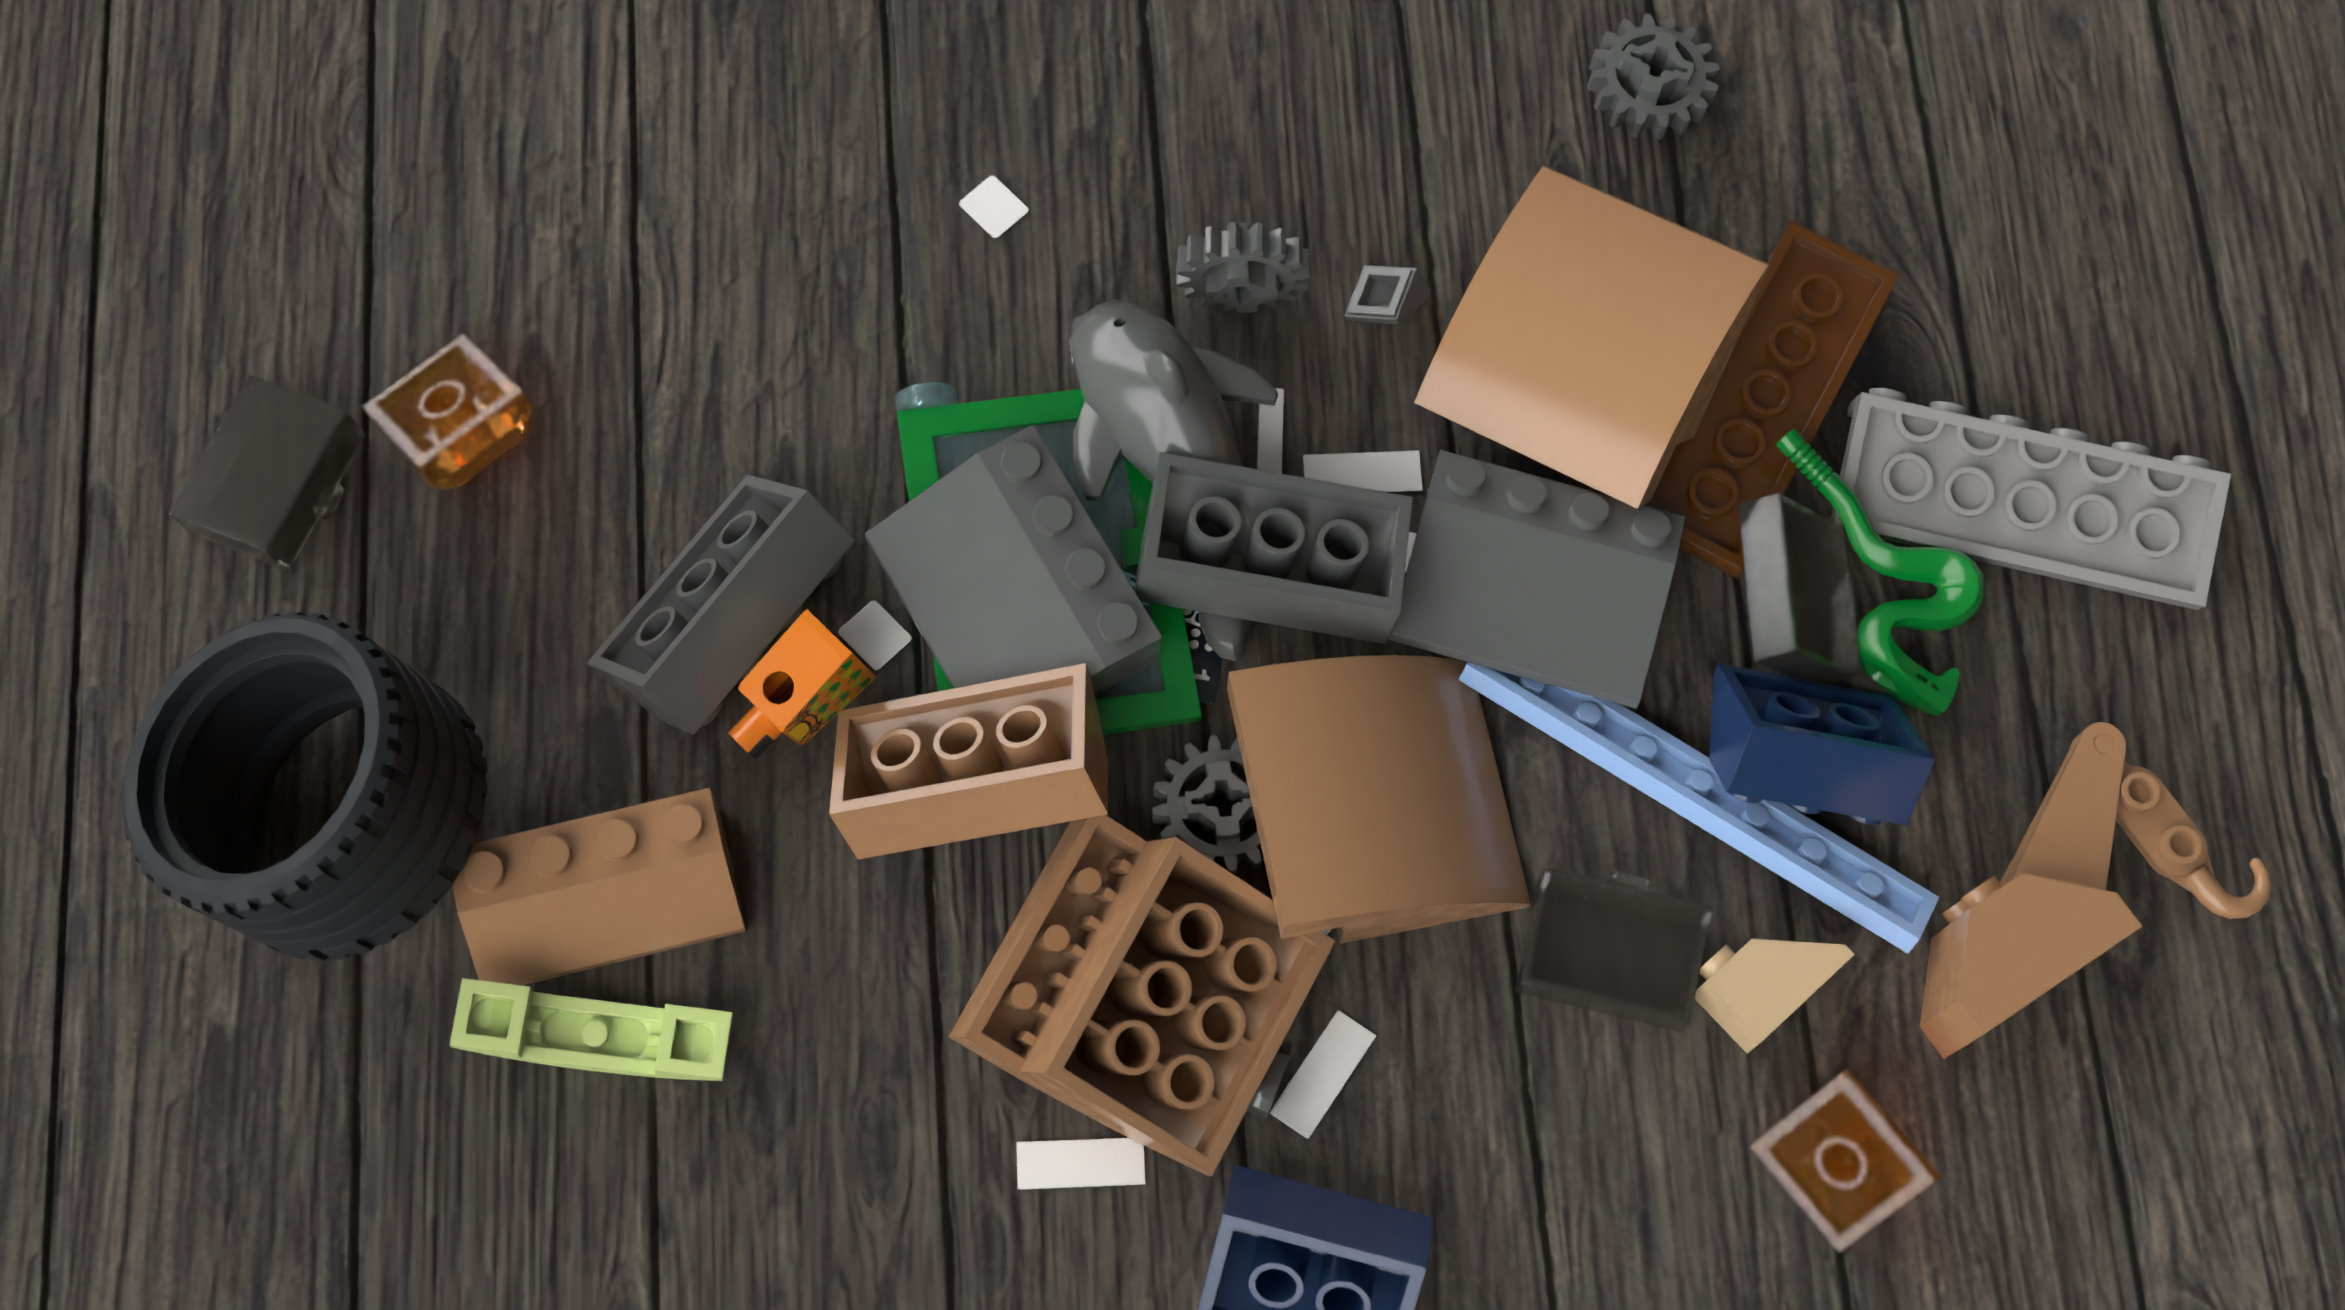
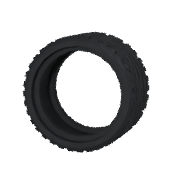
(226, 731)

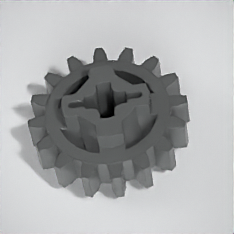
(1653, 77)
(1243, 267)
(1196, 807)

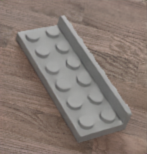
(2036, 498)

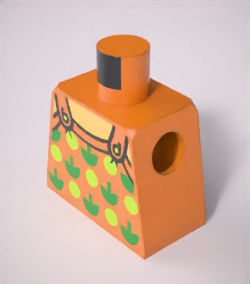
(811, 668)

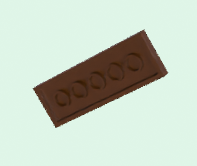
(1778, 377)

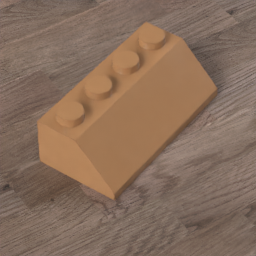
(969, 762)
(598, 890)

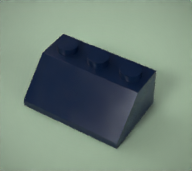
(1815, 746)
(1312, 1249)

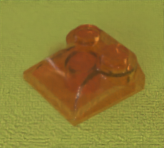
(452, 414)

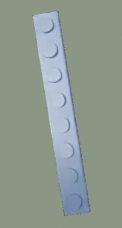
(1689, 786)

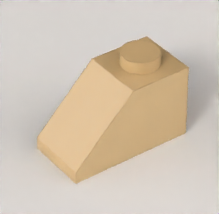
(1765, 984)

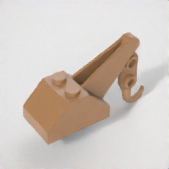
(2052, 904)

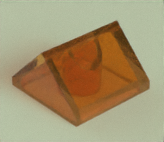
(1844, 1160)

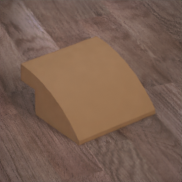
(1592, 336)
(1374, 795)
(1143, 990)

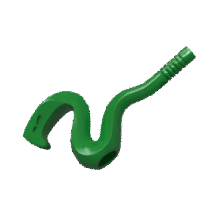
(1953, 573)

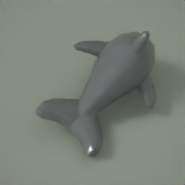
(1155, 396)

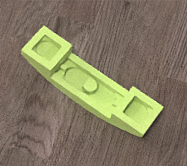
(591, 1033)

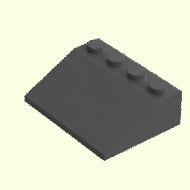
(1013, 573)
(1538, 579)

